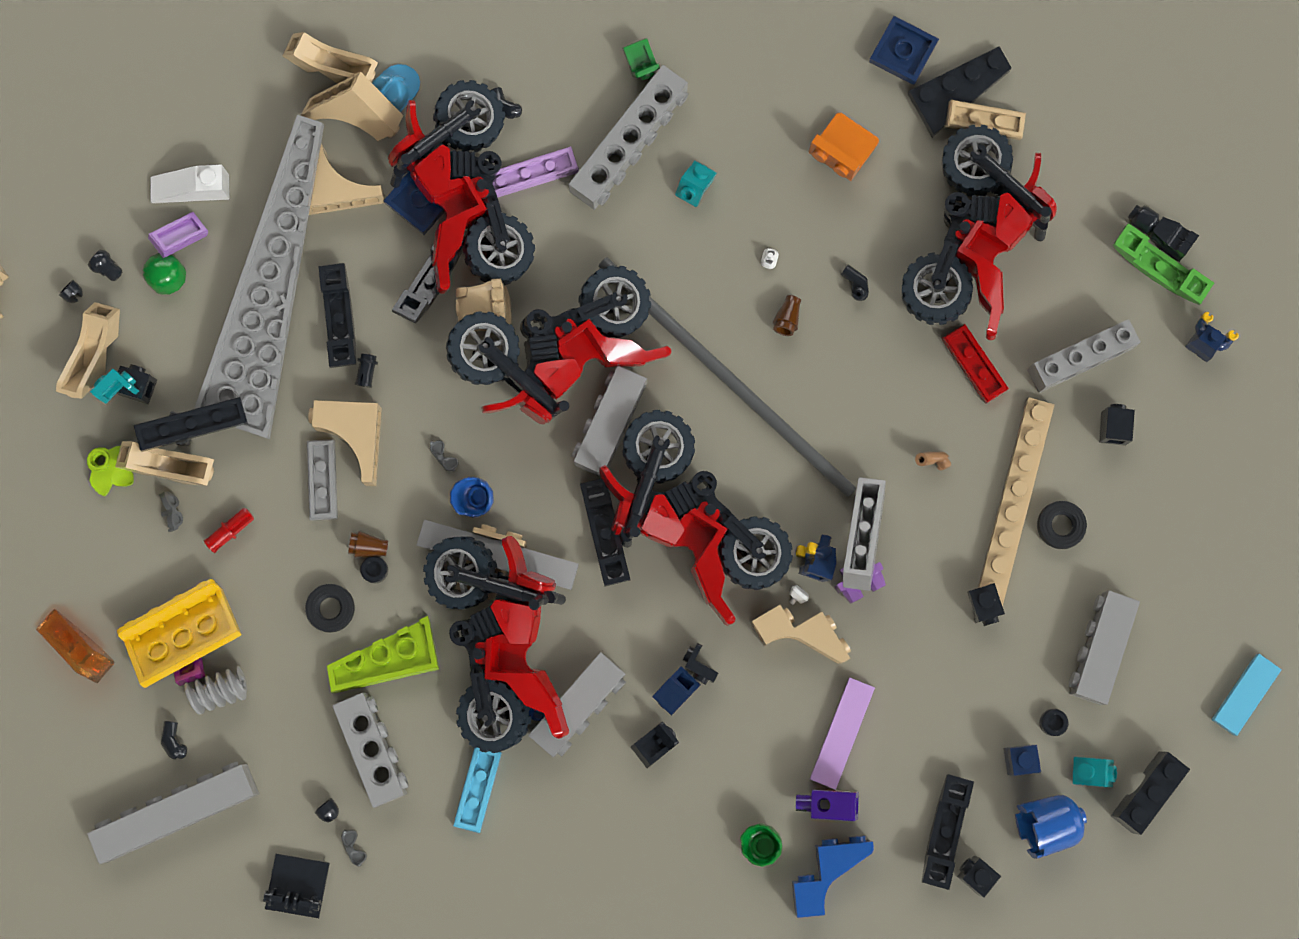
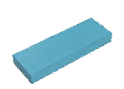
(1246, 694)
(477, 790)

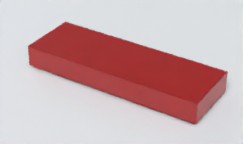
(975, 363)

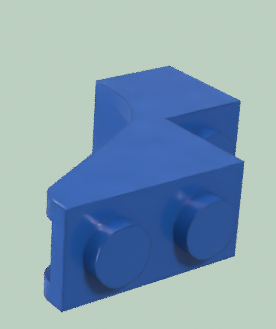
(832, 862)

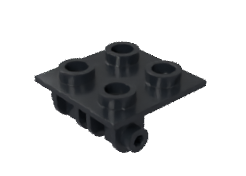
(296, 886)

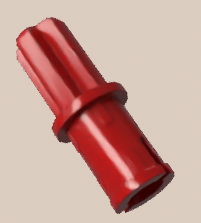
(229, 530)

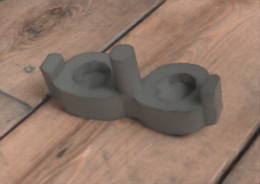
(174, 517)

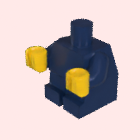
(1208, 339)
(819, 559)

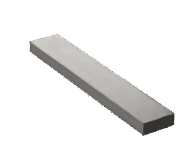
(558, 569)

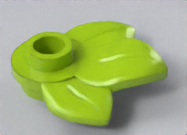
(106, 475)

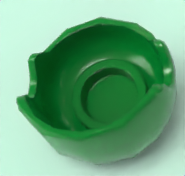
(164, 274)
(761, 844)

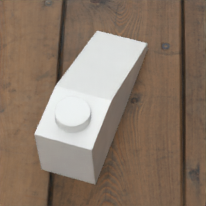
(191, 184)

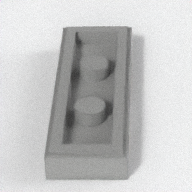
(322, 480)

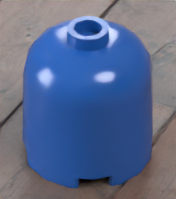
(1050, 824)

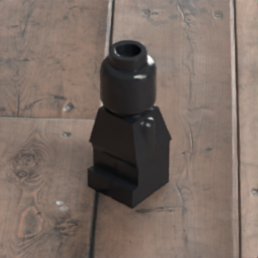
(1165, 233)

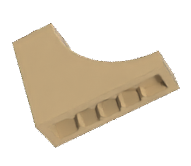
(356, 103)
(336, 193)
(357, 425)

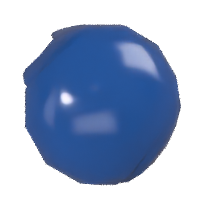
(471, 497)

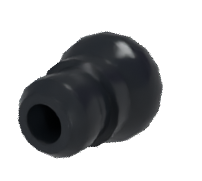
(103, 264)

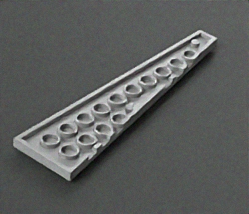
(258, 321)

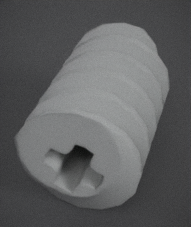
(217, 692)

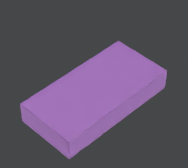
(178, 234)

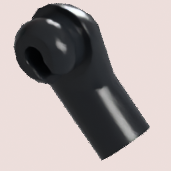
(511, 110)
(858, 282)
(169, 742)

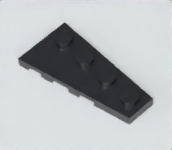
(959, 84)

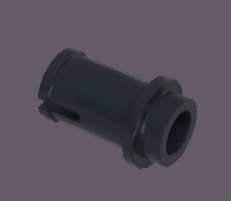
(366, 370)

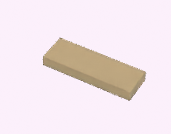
(1006, 121)

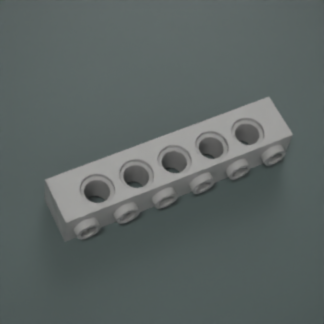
(662, 84)

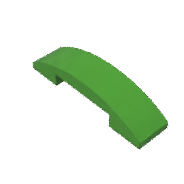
(1160, 267)

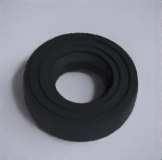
(1077, 519)
(314, 601)

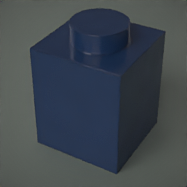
(676, 690)
(1022, 760)

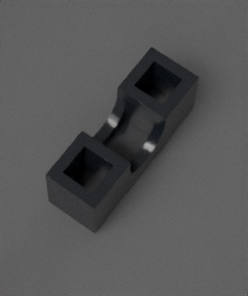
(1142, 806)

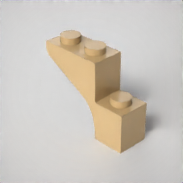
(332, 62)
(88, 359)
(165, 464)
(815, 633)

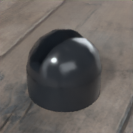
(70, 291)
(328, 811)

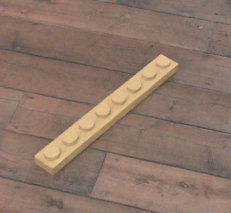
(1016, 495)

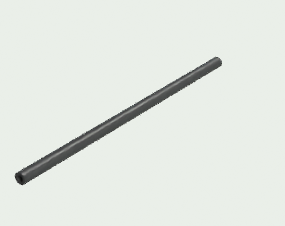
(746, 394)

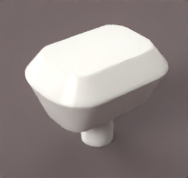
(769, 258)
(798, 595)

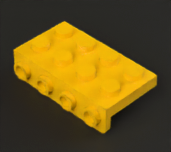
(179, 632)

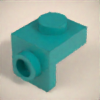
(695, 183)
(110, 384)
(1094, 772)

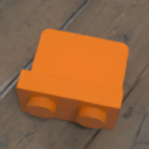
(843, 146)

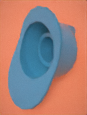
(398, 84)

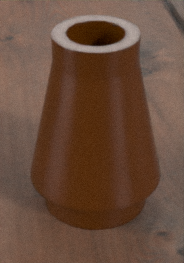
(788, 316)
(367, 545)

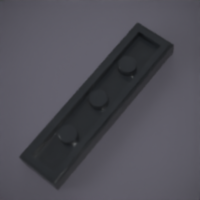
(190, 424)

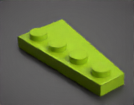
(395, 657)

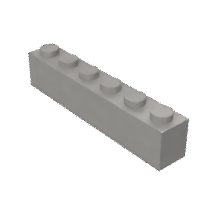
(173, 813)

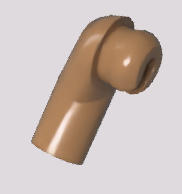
(930, 458)

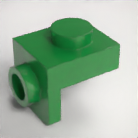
(641, 59)

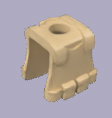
(486, 298)

